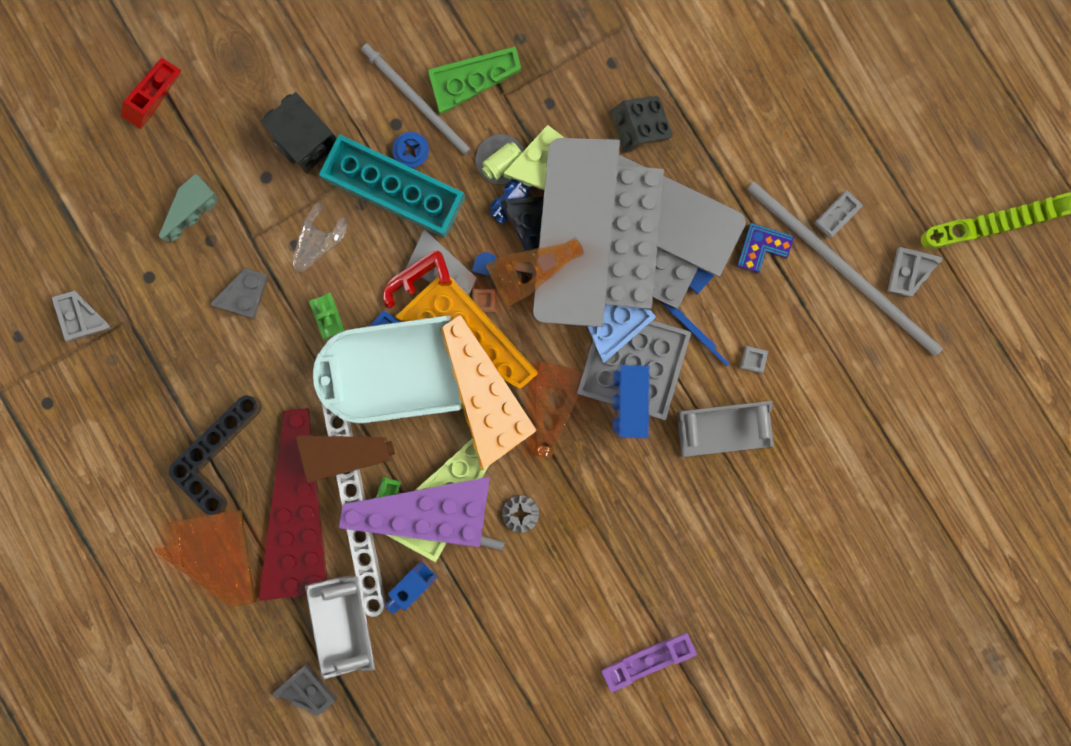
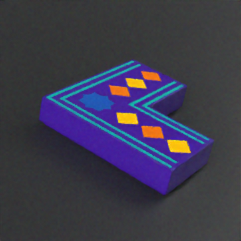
(761, 241)

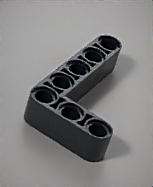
(210, 450)

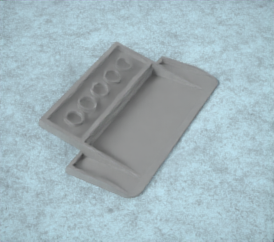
(616, 222)
(690, 236)

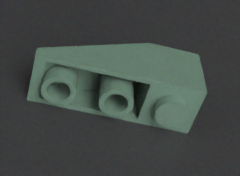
(189, 203)

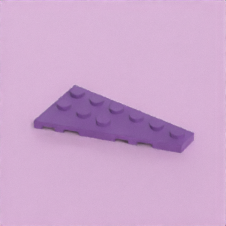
(437, 514)

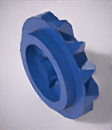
(412, 139)

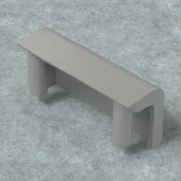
(725, 429)
(339, 626)

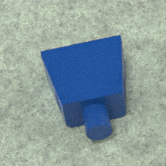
(410, 587)

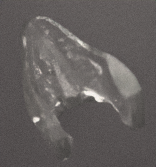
(314, 243)

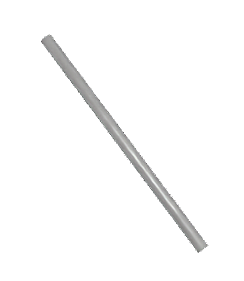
(845, 269)

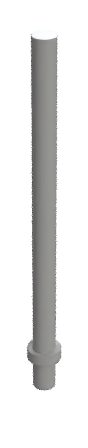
(375, 58)

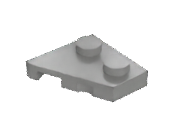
(910, 271)

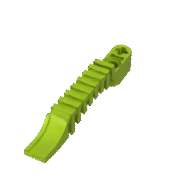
(998, 223)

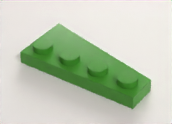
(467, 78)

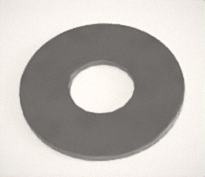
(488, 147)

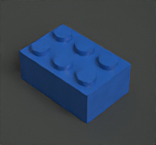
(631, 401)

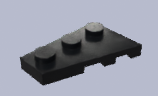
(526, 219)

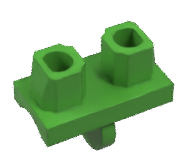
(327, 316)

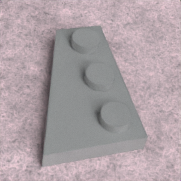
(456, 270)

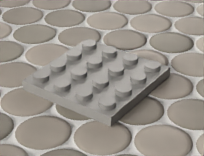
(655, 346)

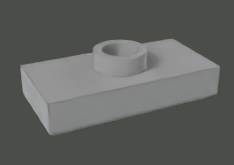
(838, 214)

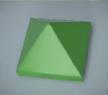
(388, 487)

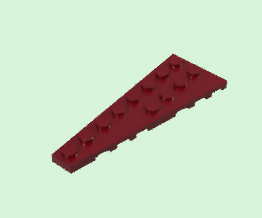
(295, 532)

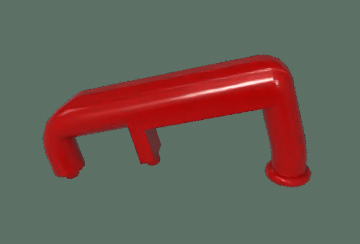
(414, 272)

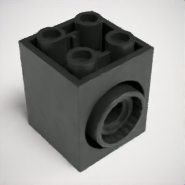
(299, 132)

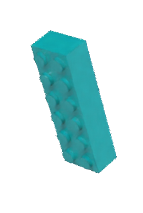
(392, 186)

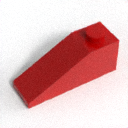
(149, 93)

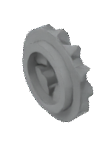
(528, 521)

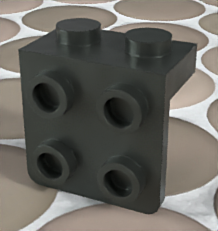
(640, 122)

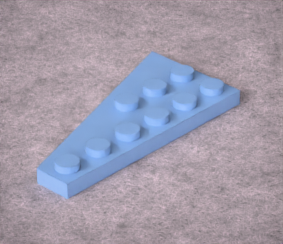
(618, 328)

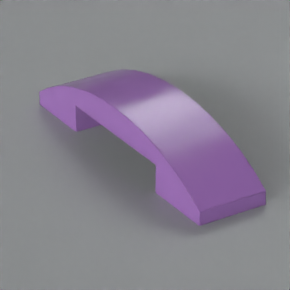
(648, 661)

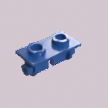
(512, 191)

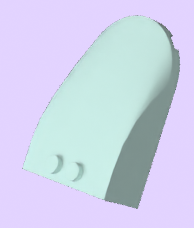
(387, 372)

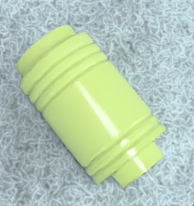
(500, 161)

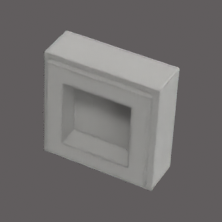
(754, 359)

